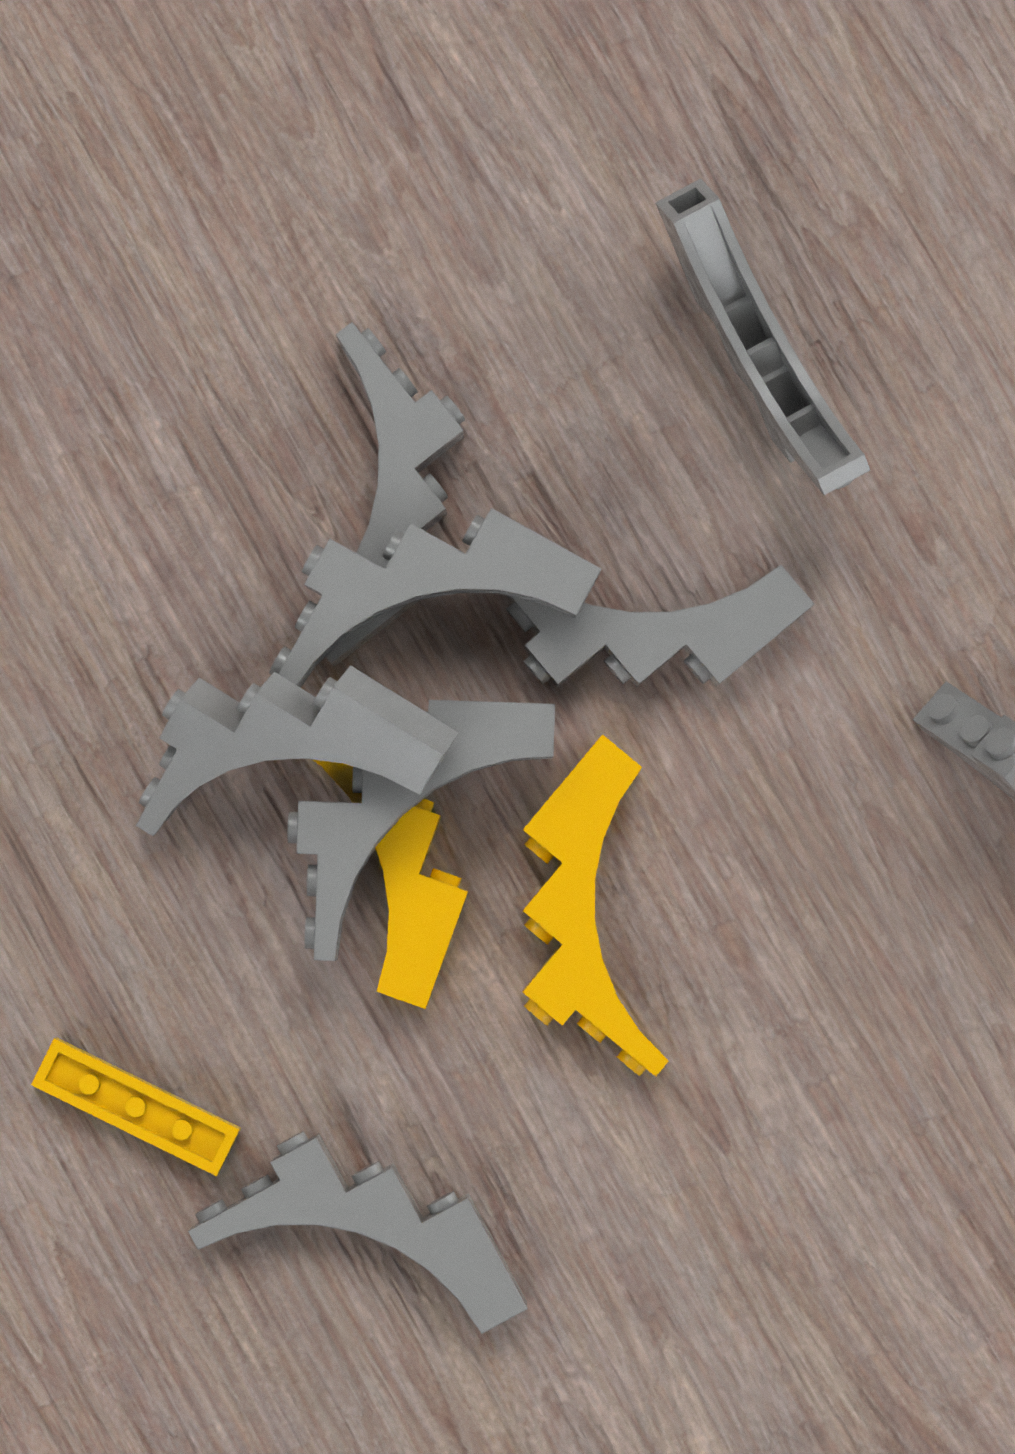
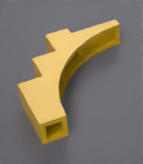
(419, 906)
(575, 976)

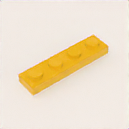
(136, 1106)

